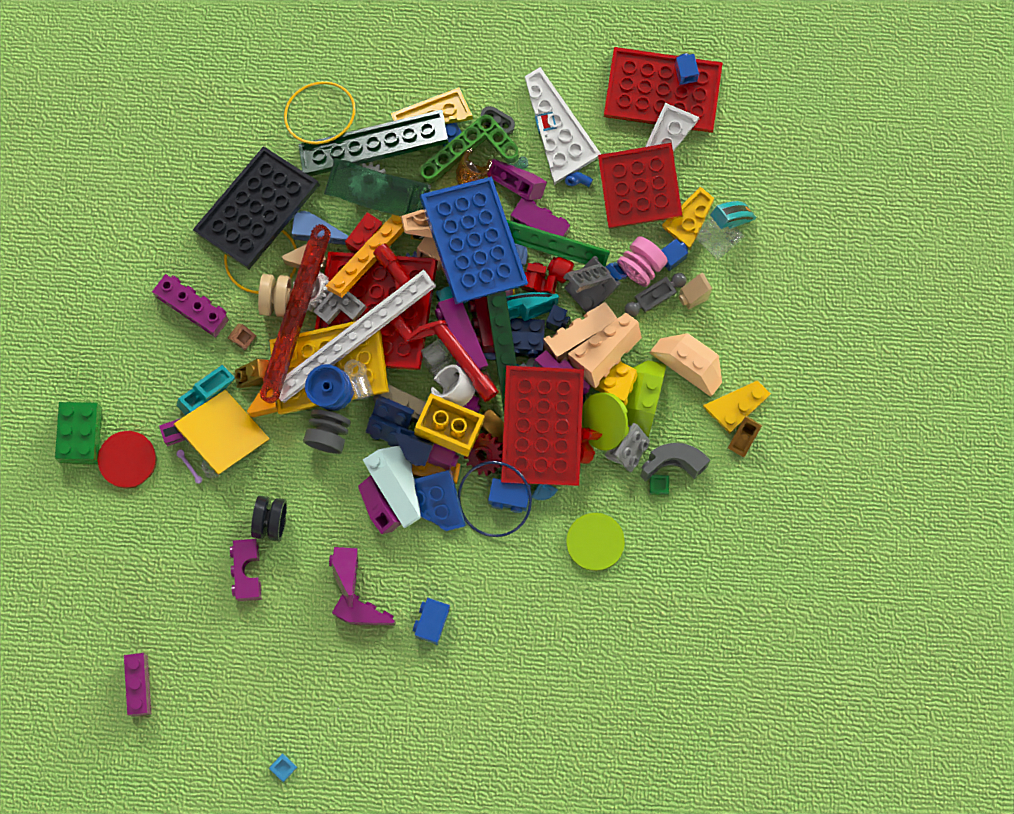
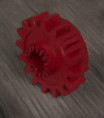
(493, 450)

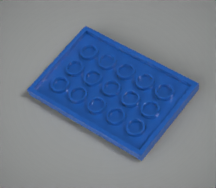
(473, 240)

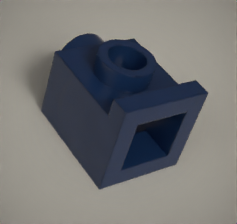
(557, 318)

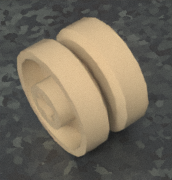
(274, 295)

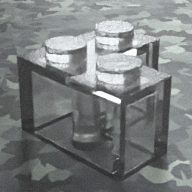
(436, 358)

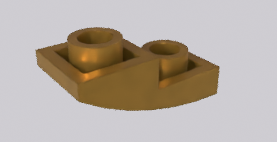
(493, 425)

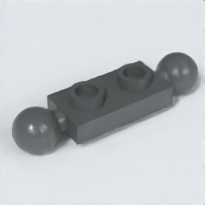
(655, 294)

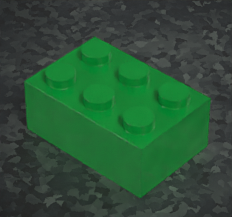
(78, 432)

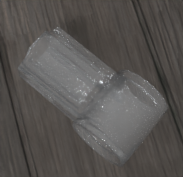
(359, 380)

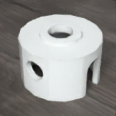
(455, 387)

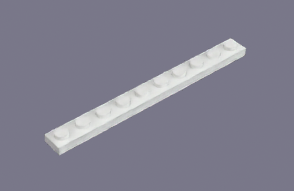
(358, 332)

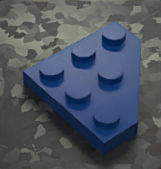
(439, 500)

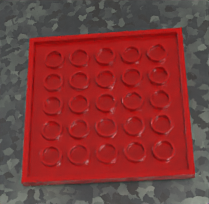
(373, 289)

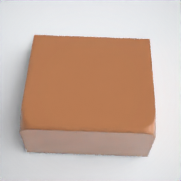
(242, 336)

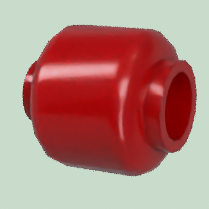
(559, 267)

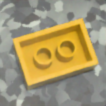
(449, 425)

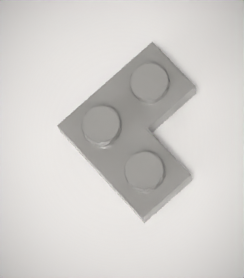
(333, 305)

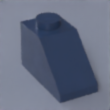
(413, 447)

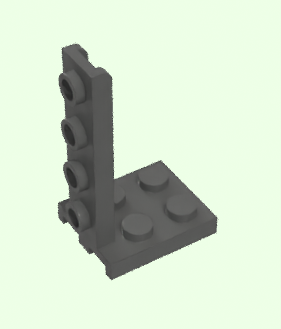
(590, 284)

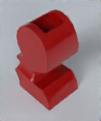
(538, 284)
(587, 452)

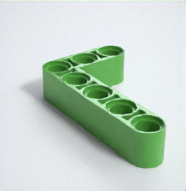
(462, 140)

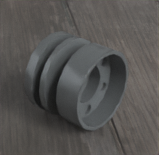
(328, 427)

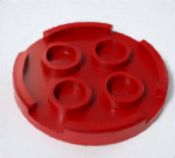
(127, 459)

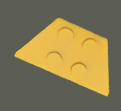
(618, 381)

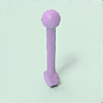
(180, 453)

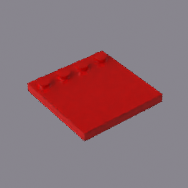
(640, 185)

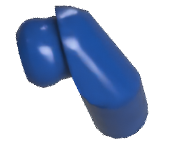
(577, 178)

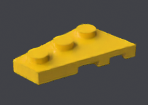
(694, 214)
(733, 407)

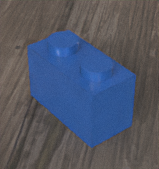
(509, 496)
(431, 621)

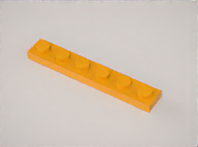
(364, 258)

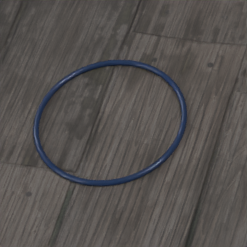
(528, 489)

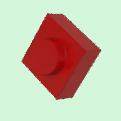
(538, 268)

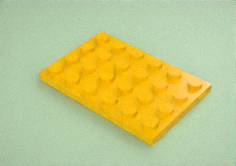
(368, 353)

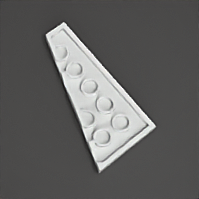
(567, 146)

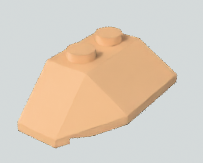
(690, 360)

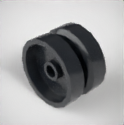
(269, 518)

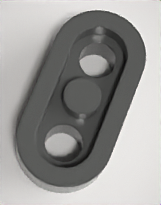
(500, 117)

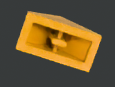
(260, 407)

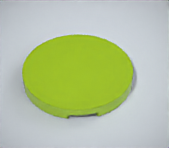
(608, 416)
(595, 541)

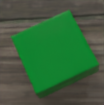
(659, 485)

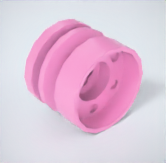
(642, 261)

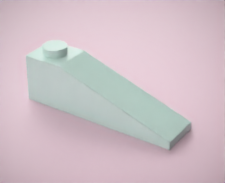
(396, 482)

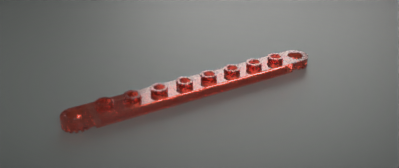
(295, 314)

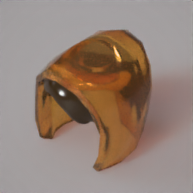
(468, 171)

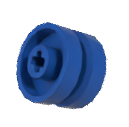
(329, 387)

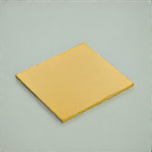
(221, 432)

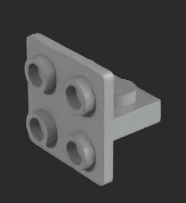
(630, 449)

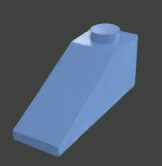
(304, 223)

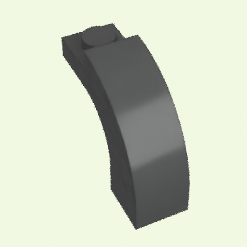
(675, 454)

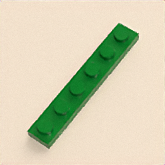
(556, 244)

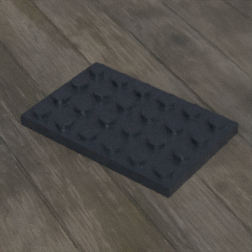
(256, 207)

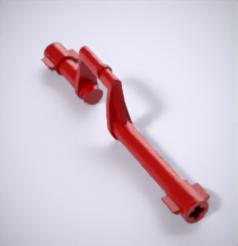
(480, 381)

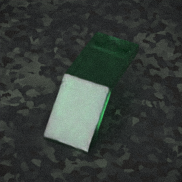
(374, 189)

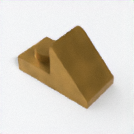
(744, 436)

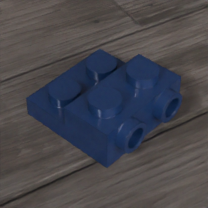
(528, 336)
(386, 418)

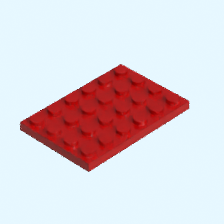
(647, 80)
(542, 425)

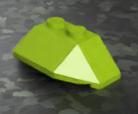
(645, 395)

